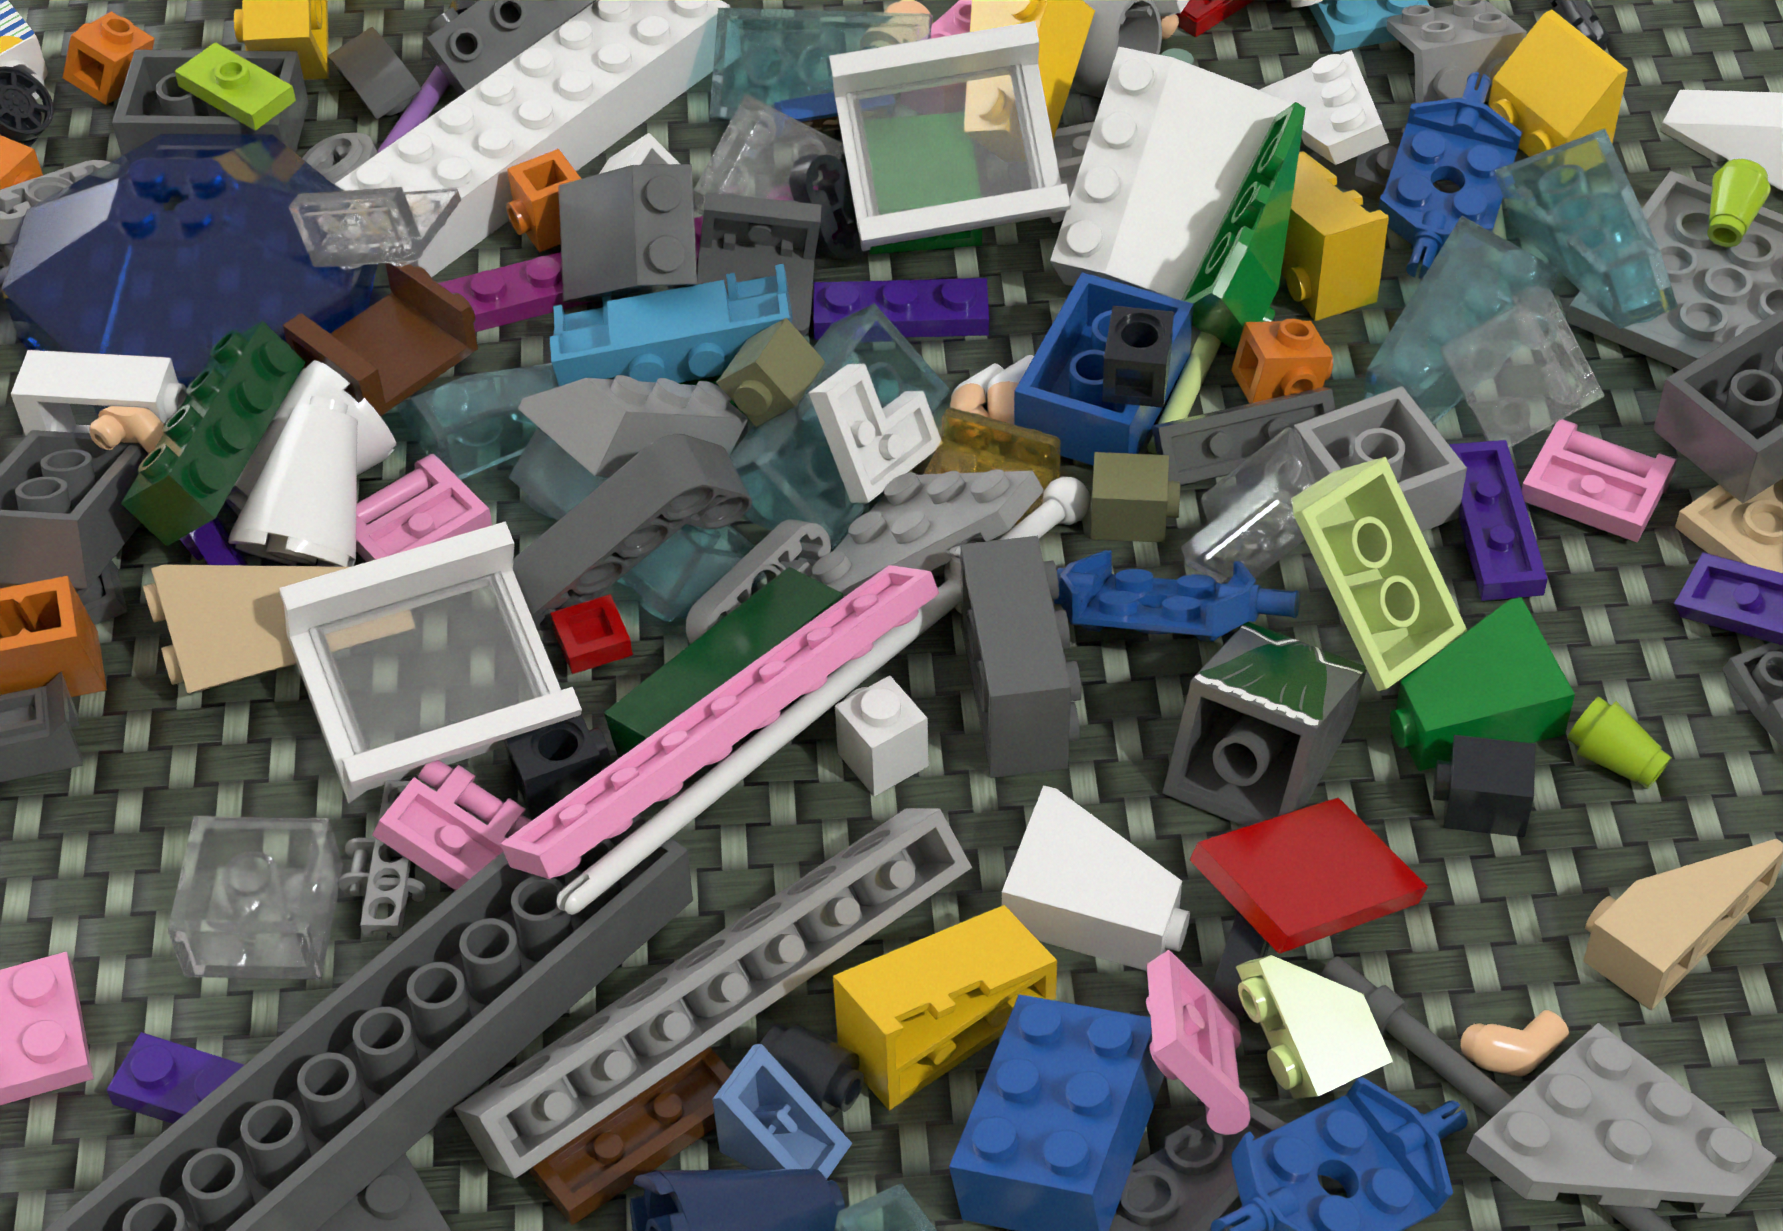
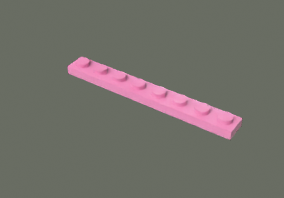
(709, 728)

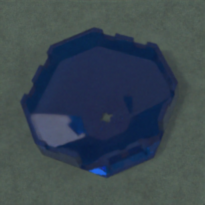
(126, 277)

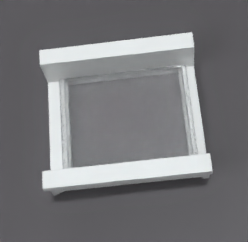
(947, 135)
(422, 658)

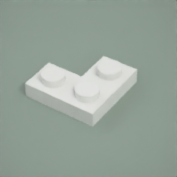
(869, 441)

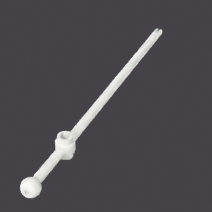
(1063, 502)

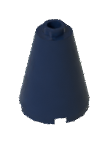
(736, 1200)

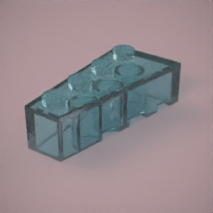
(1590, 226)

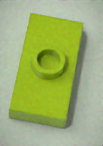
(235, 86)

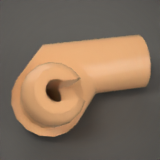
(127, 426)
(1511, 1049)

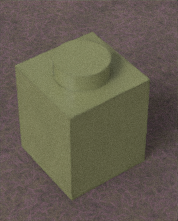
(771, 372)
(1132, 497)

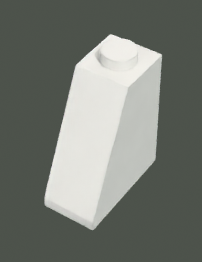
(1092, 888)

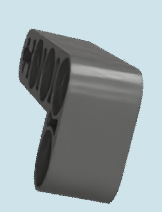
(626, 519)

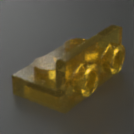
(985, 444)

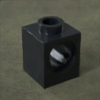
(1137, 356)
(555, 761)

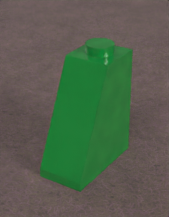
(1484, 685)

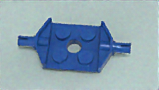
(1451, 142)
(1165, 606)
(1364, 1140)

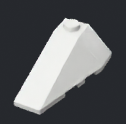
(1731, 127)

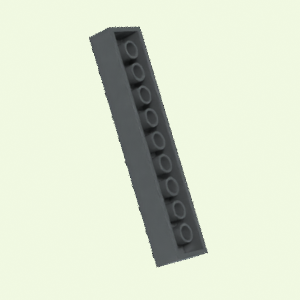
(388, 1053)

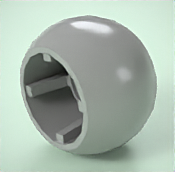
(1115, 25)

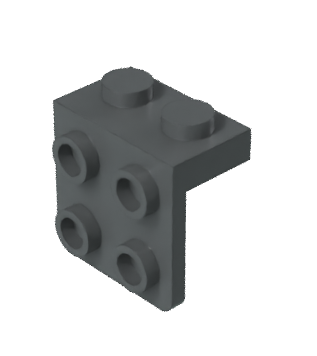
(755, 235)

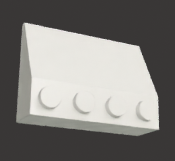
(1159, 172)

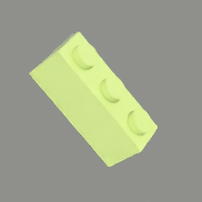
(1378, 569)

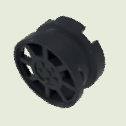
(19, 109)

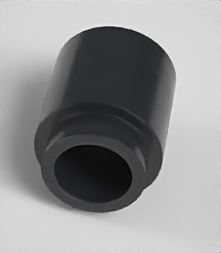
(818, 1065)

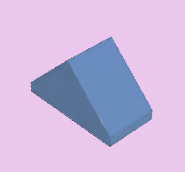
(772, 1121)

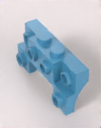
(669, 332)

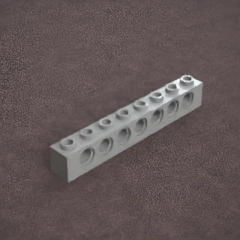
(711, 991)

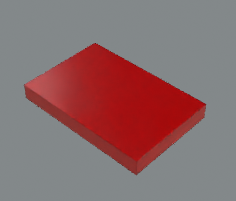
(1308, 874)

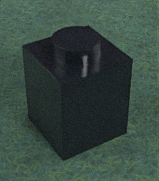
(1487, 785)

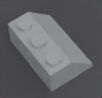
(613, 420)

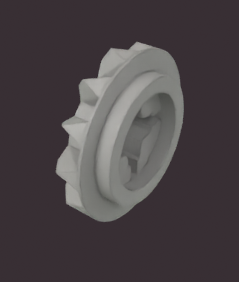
(340, 154)

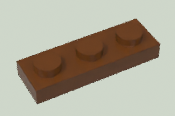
(633, 1138)

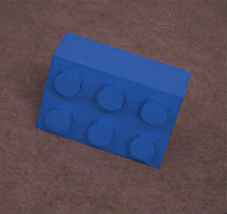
(1065, 378)
(1057, 1119)

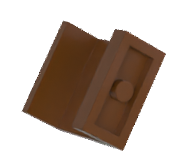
(395, 342)

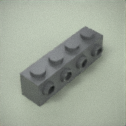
(491, 35)

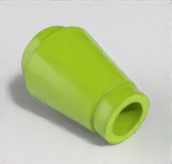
(1735, 200)
(1617, 742)

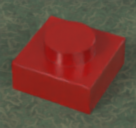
(591, 634)

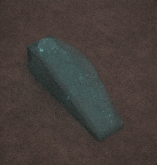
(788, 51)
(476, 417)

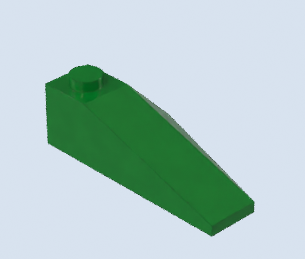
(1247, 251)

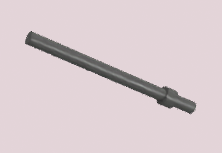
(1392, 1018)

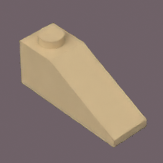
(1676, 918)

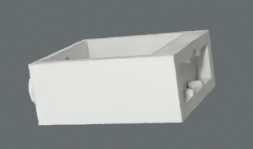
(56, 379)

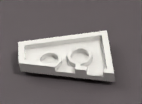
(1338, 106)

